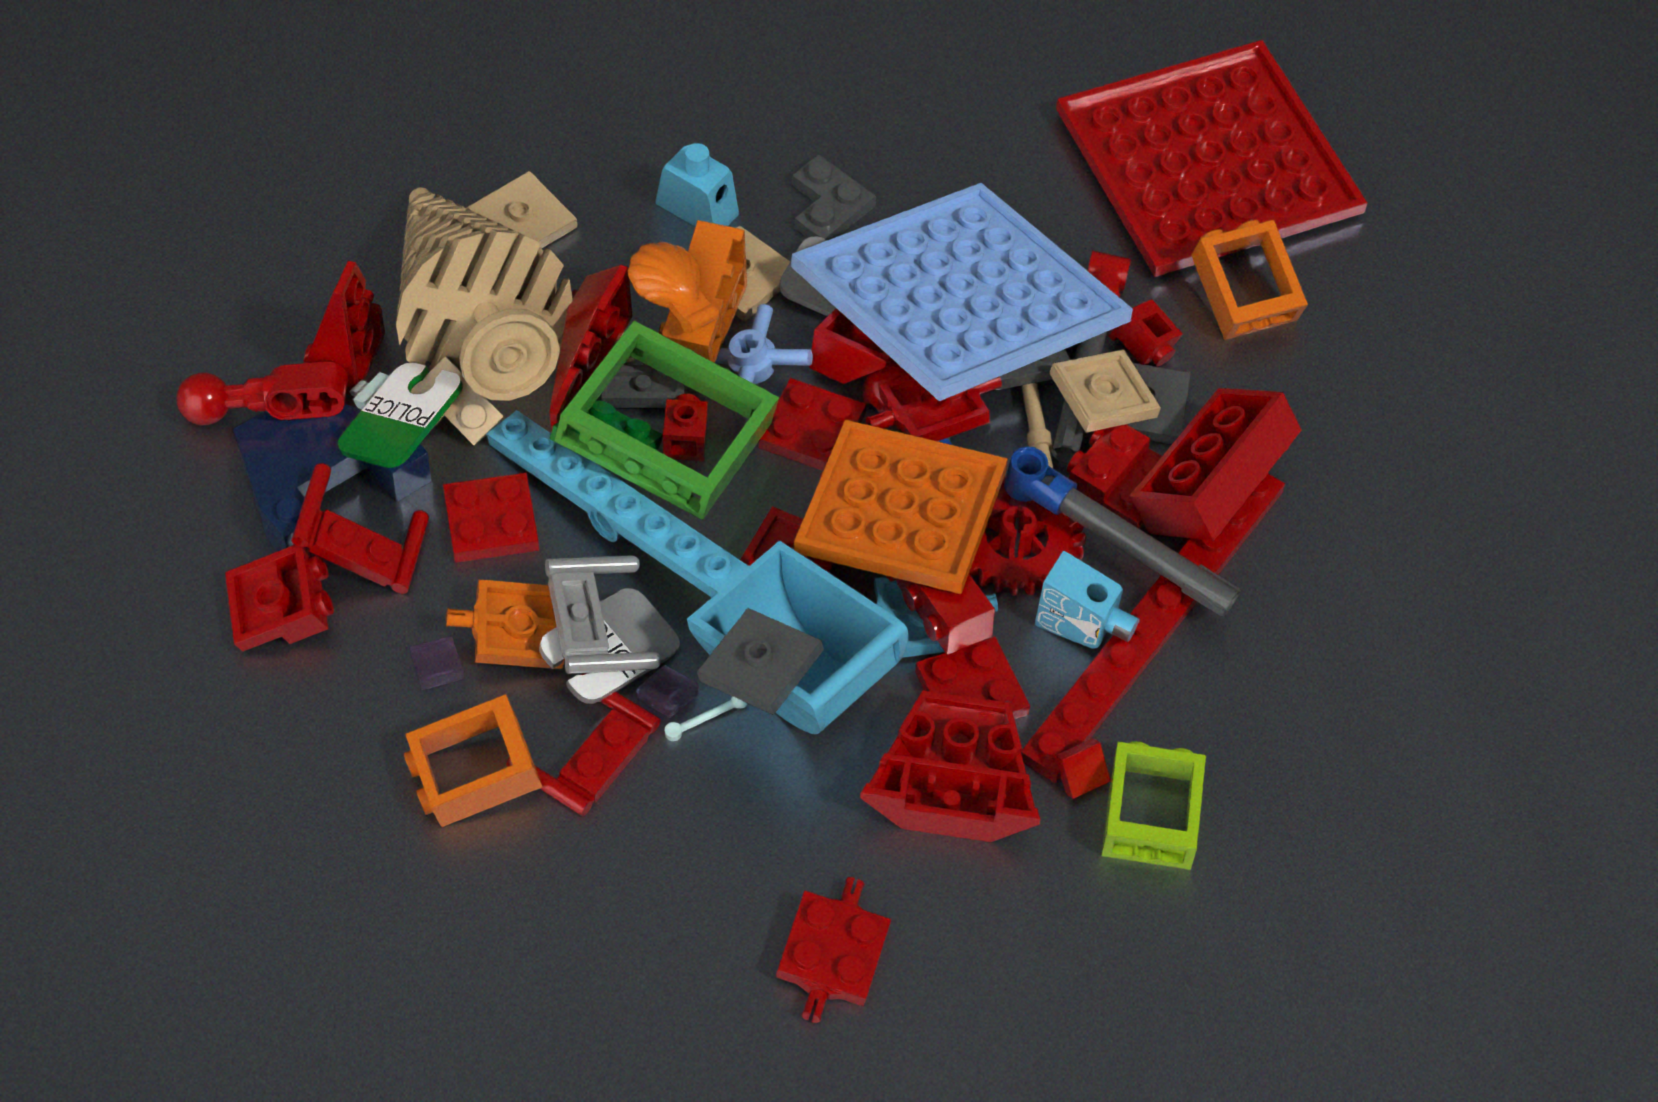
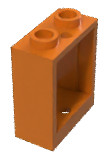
(1243, 320)
(485, 791)

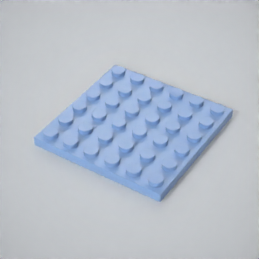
(960, 290)

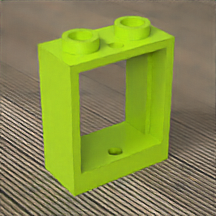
(1149, 842)

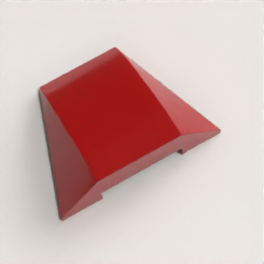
(955, 771)

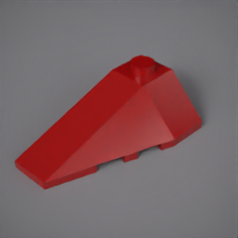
(350, 328)
(591, 329)
(844, 350)

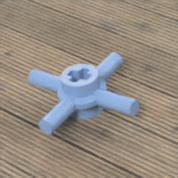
(754, 355)

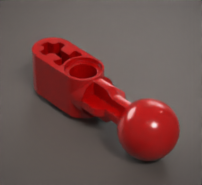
(286, 393)

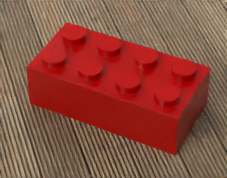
(1215, 463)

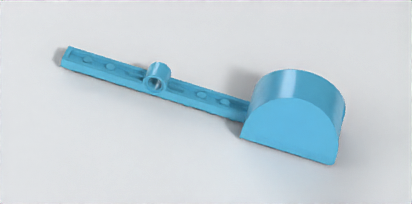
(856, 634)

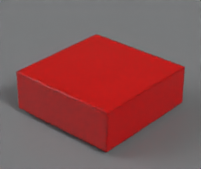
(1083, 768)

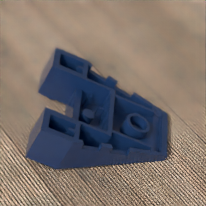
(282, 458)

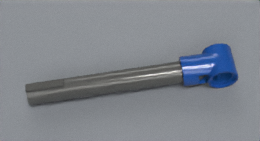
(1034, 480)

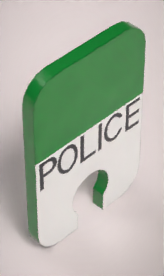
(396, 419)

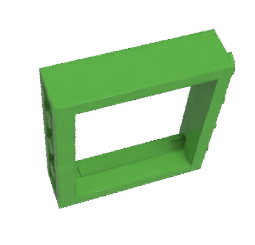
(643, 463)

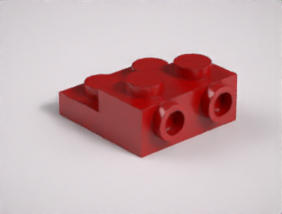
(1114, 469)
(278, 598)

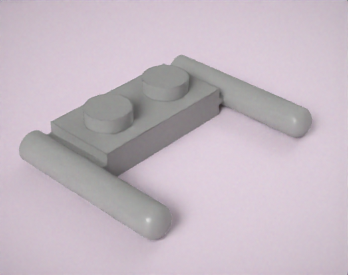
(581, 618)

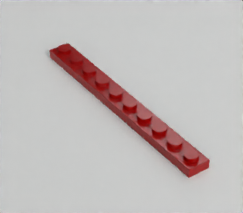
(1121, 661)

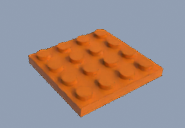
(901, 506)

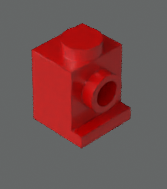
(1148, 334)
(685, 421)

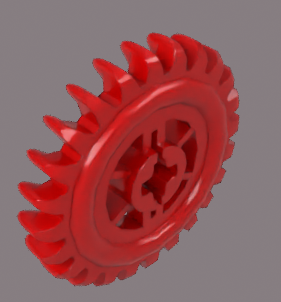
(1015, 572)

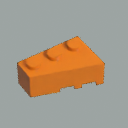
(722, 281)

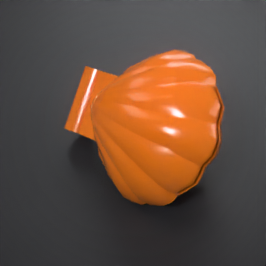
(671, 279)

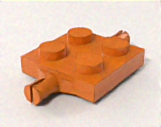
(508, 622)

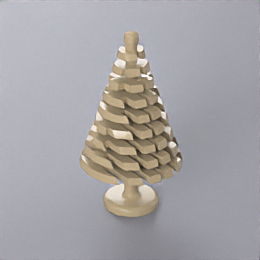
(479, 298)

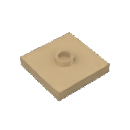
(528, 209)
(763, 275)
(1104, 390)

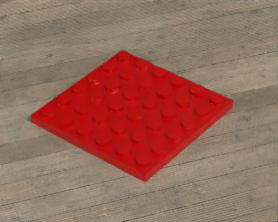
(1208, 152)

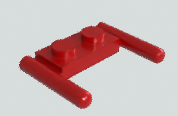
(354, 545)
(601, 755)

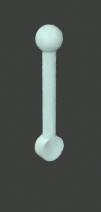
(674, 730)

